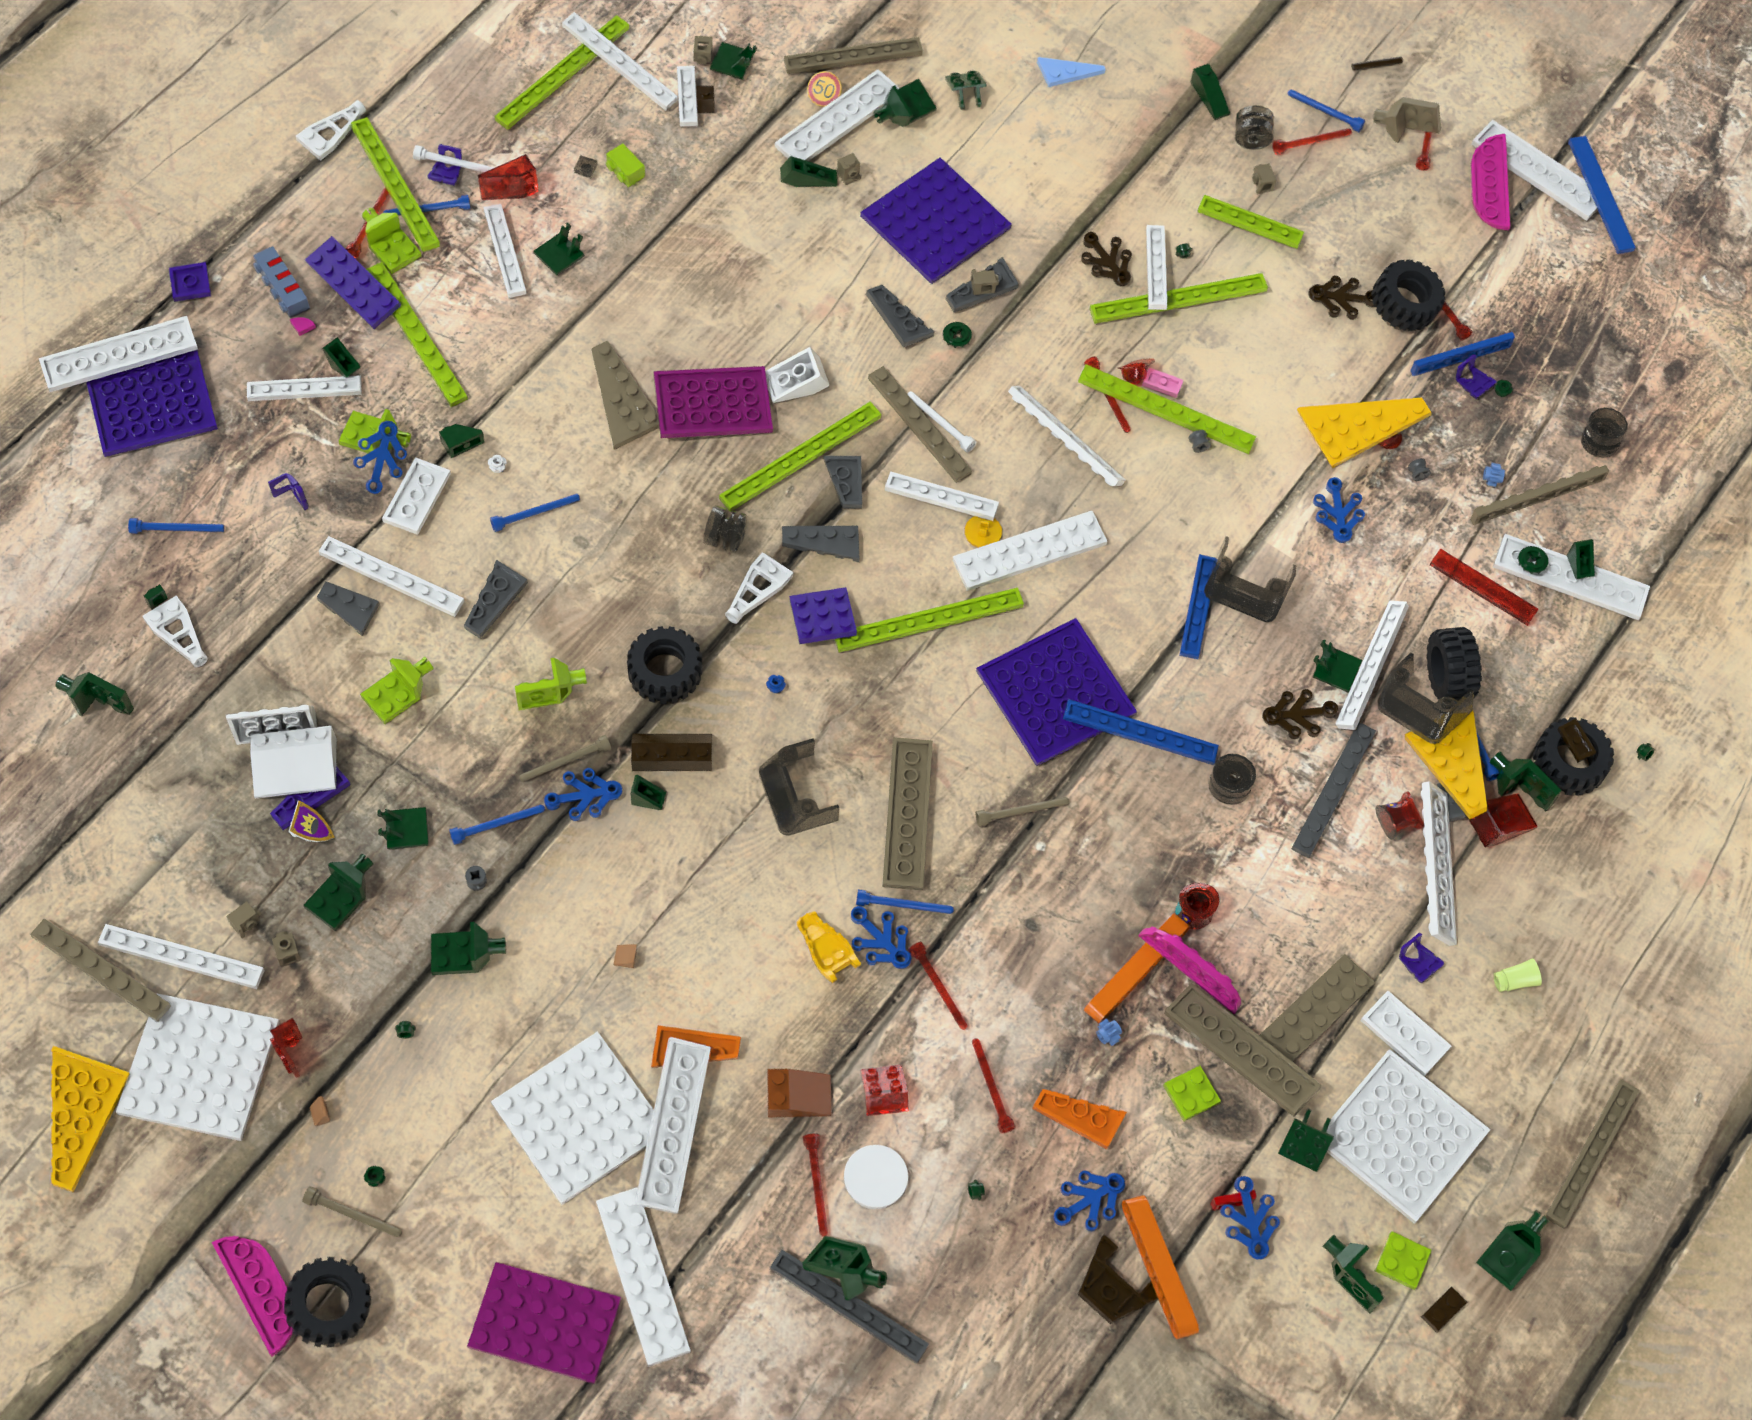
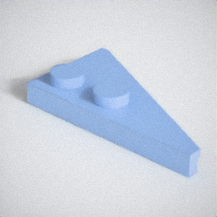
(1061, 71)

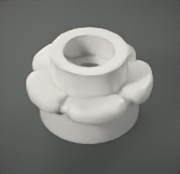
(497, 468)

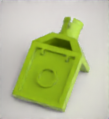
(389, 241)
(364, 426)
(397, 689)
(548, 691)

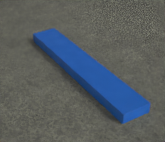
(1462, 353)
(1197, 610)

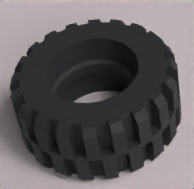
(1418, 280)
(658, 643)
(1453, 663)
(1567, 777)
(320, 1330)

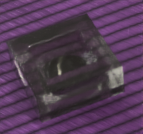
(585, 166)

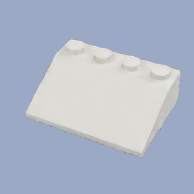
(267, 721)
(293, 761)

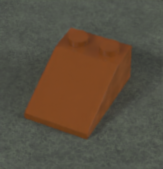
(798, 1093)

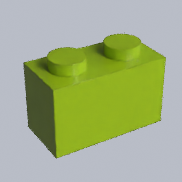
(625, 165)

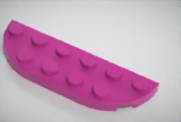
(1490, 182)
(1193, 966)
(258, 1287)

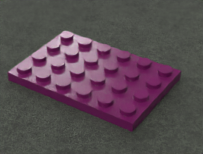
(712, 402)
(544, 1322)

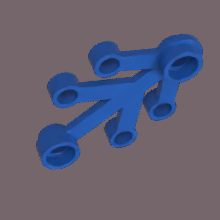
(382, 454)
(1338, 512)
(585, 794)
(882, 941)
(1091, 1197)
(1251, 1221)

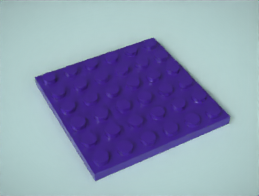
(935, 220)
(151, 404)
(1040, 677)

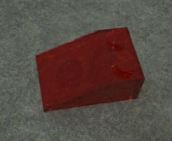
(509, 181)
(1503, 820)

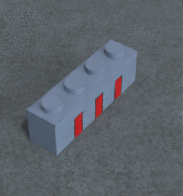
(280, 280)

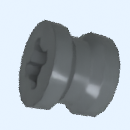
(1199, 441)
(1419, 469)
(478, 882)

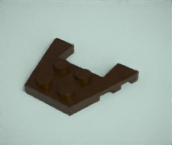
(1108, 1291)

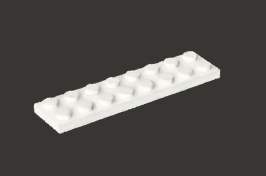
(836, 118)
(1542, 171)
(118, 354)
(1029, 550)
(1603, 589)
(1439, 864)
(672, 1126)
(643, 1277)

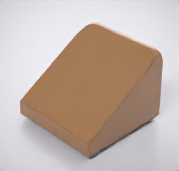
(625, 955)
(319, 1112)

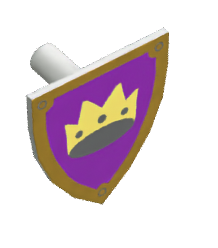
(309, 824)

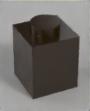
(705, 99)

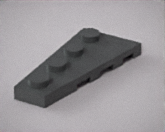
(963, 296)
(898, 317)
(832, 540)
(499, 591)

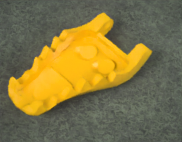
(827, 947)

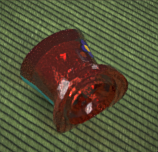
(1399, 816)
(1197, 904)

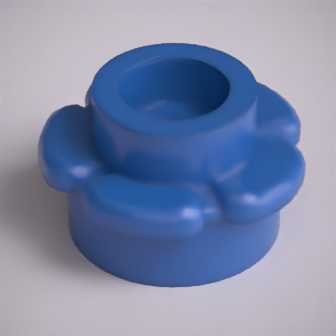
(775, 688)

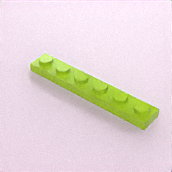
(1250, 221)

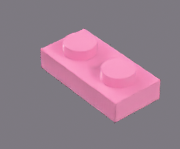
(1162, 382)

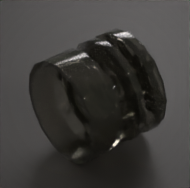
(1604, 432)
(721, 527)

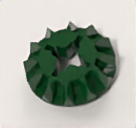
(955, 328)
(1536, 554)

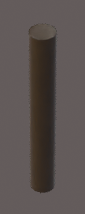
(1376, 63)

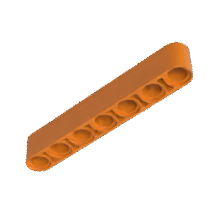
(1131, 973)
(1160, 1267)

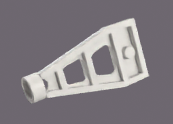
(317, 144)
(768, 569)
(165, 615)

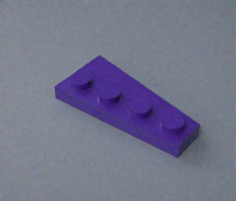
(285, 810)

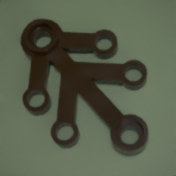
(1106, 260)
(1339, 296)
(1297, 714)

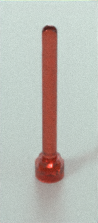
(1280, 146)
(1423, 161)
(354, 247)
(1462, 330)
(1094, 362)
(919, 952)
(1005, 1123)
(812, 1143)

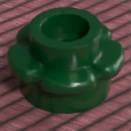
(1183, 250)
(1500, 390)
(1645, 751)
(405, 1029)
(374, 1170)
(976, 1190)

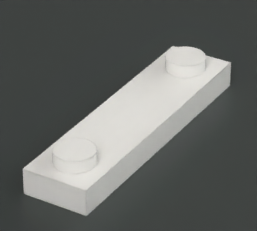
(687, 96)

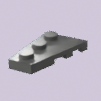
(846, 478)
(350, 606)

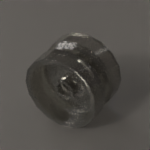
(1254, 127)
(1232, 779)

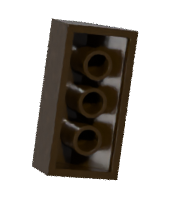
(671, 752)

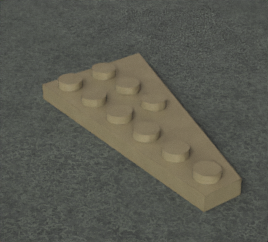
(624, 403)

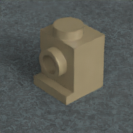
(702, 53)
(849, 169)
(1264, 178)
(984, 282)
(244, 918)
(288, 954)

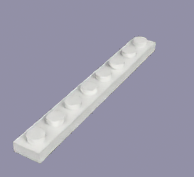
(619, 61)
(1061, 432)
(391, 576)
(1372, 665)
(181, 956)

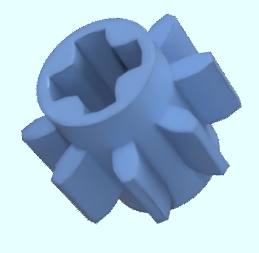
(1493, 474)
(1109, 1032)

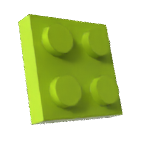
(1191, 1093)
(1403, 1260)

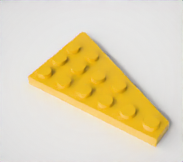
(1355, 427)
(1456, 765)
(82, 1104)

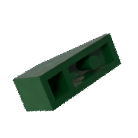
(1209, 90)
(807, 174)

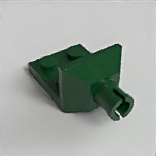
(905, 104)
(90, 687)
(1528, 776)
(340, 892)
(463, 951)
(1514, 1250)
(845, 1262)
(1348, 1277)

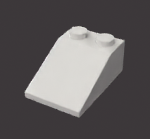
(796, 377)

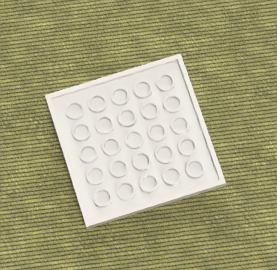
(198, 1068)
(577, 1117)
(1403, 1136)

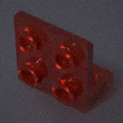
(286, 1036)
(885, 1090)

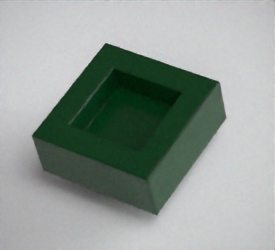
(155, 596)

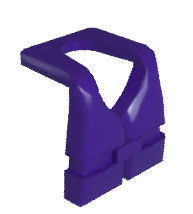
(446, 174)
(1480, 381)
(294, 487)
(1424, 964)

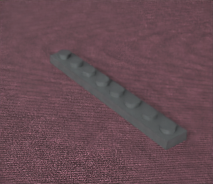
(1333, 790)
(853, 1310)

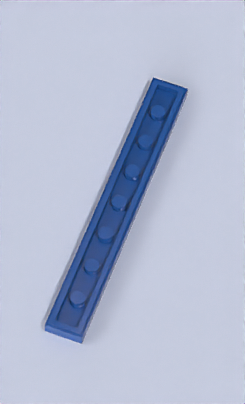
(1601, 195)
(1140, 732)

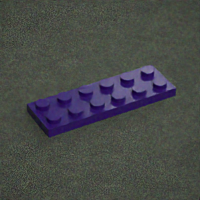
(352, 282)

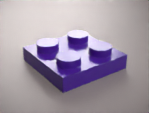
(190, 281)

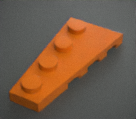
(722, 1046)
(1086, 1119)

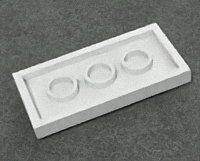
(416, 496)
(1405, 1033)

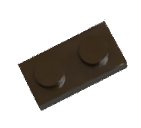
(1576, 740)
(1443, 1309)

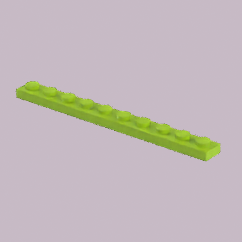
(557, 76)
(395, 184)
(1180, 298)
(421, 340)
(1166, 409)
(799, 456)
(932, 619)

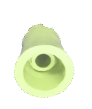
(1518, 976)

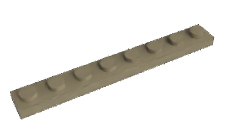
(853, 55)
(919, 424)
(1534, 496)
(101, 970)
(1592, 1154)

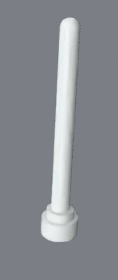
(421, 153)
(967, 443)

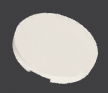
(875, 1176)

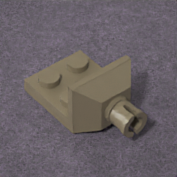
(1409, 114)

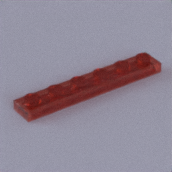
(1484, 587)

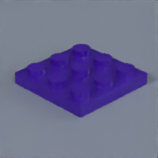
(822, 615)

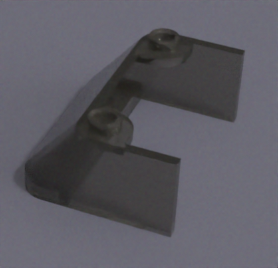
(1242, 594)
(1418, 713)
(790, 813)

